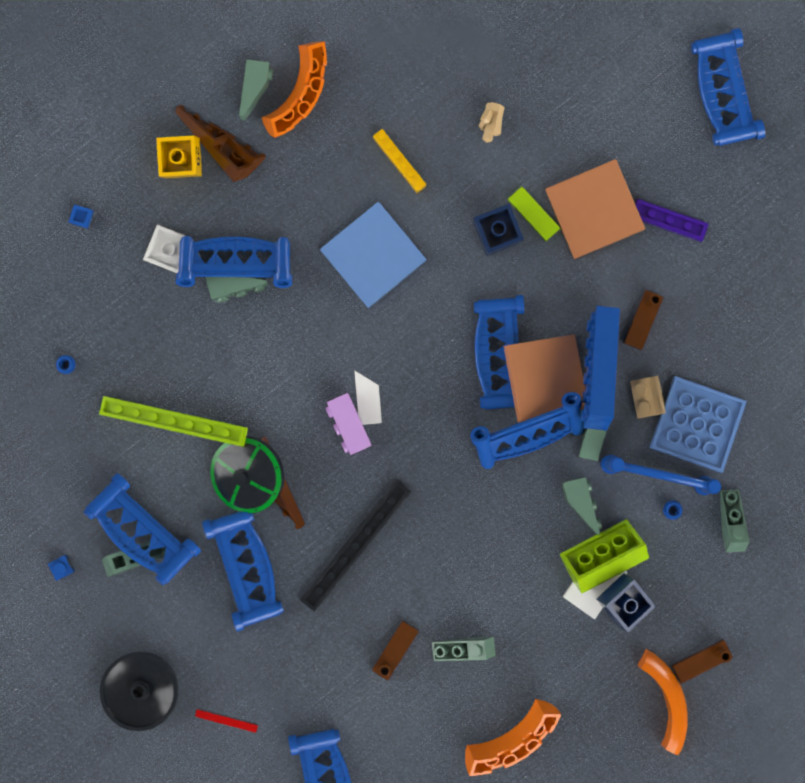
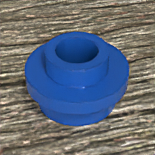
(60, 361)
(678, 510)

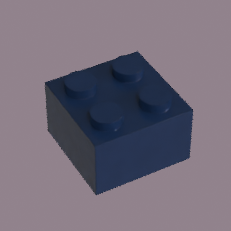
(498, 230)
(626, 602)

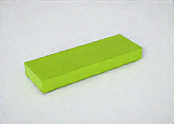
(533, 214)

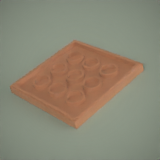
(595, 209)
(543, 374)

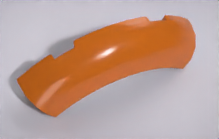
(305, 92)
(674, 699)
(516, 743)

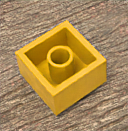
(179, 157)

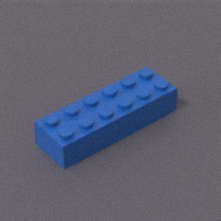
(601, 368)

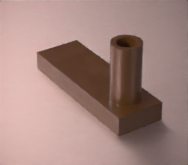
(643, 320)
(395, 650)
(702, 661)

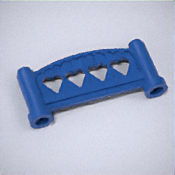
(743, 126)
(193, 266)
(506, 312)
(488, 443)
(702, 485)
(115, 497)
(249, 609)
(311, 746)

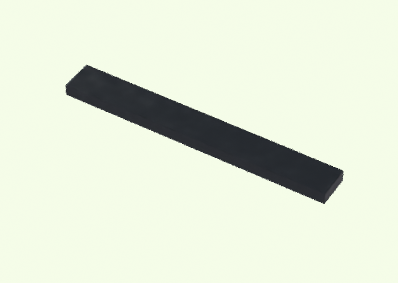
(355, 545)

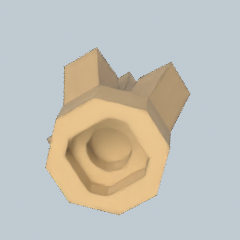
(491, 121)

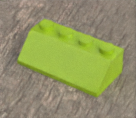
(604, 556)

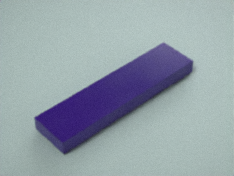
(671, 220)

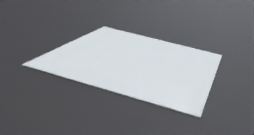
(367, 400)

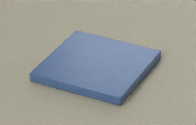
(373, 254)
(698, 424)

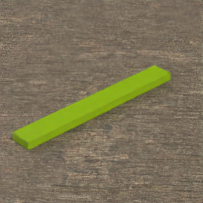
(173, 421)

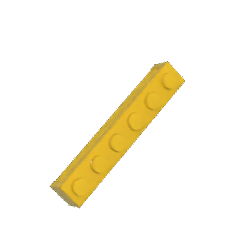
(399, 161)

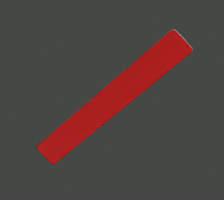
(226, 720)

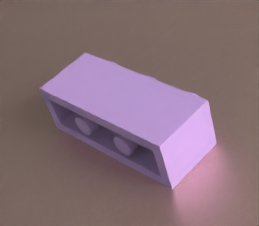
(348, 424)

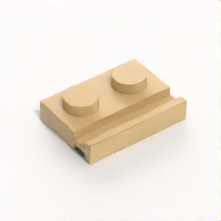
(647, 397)

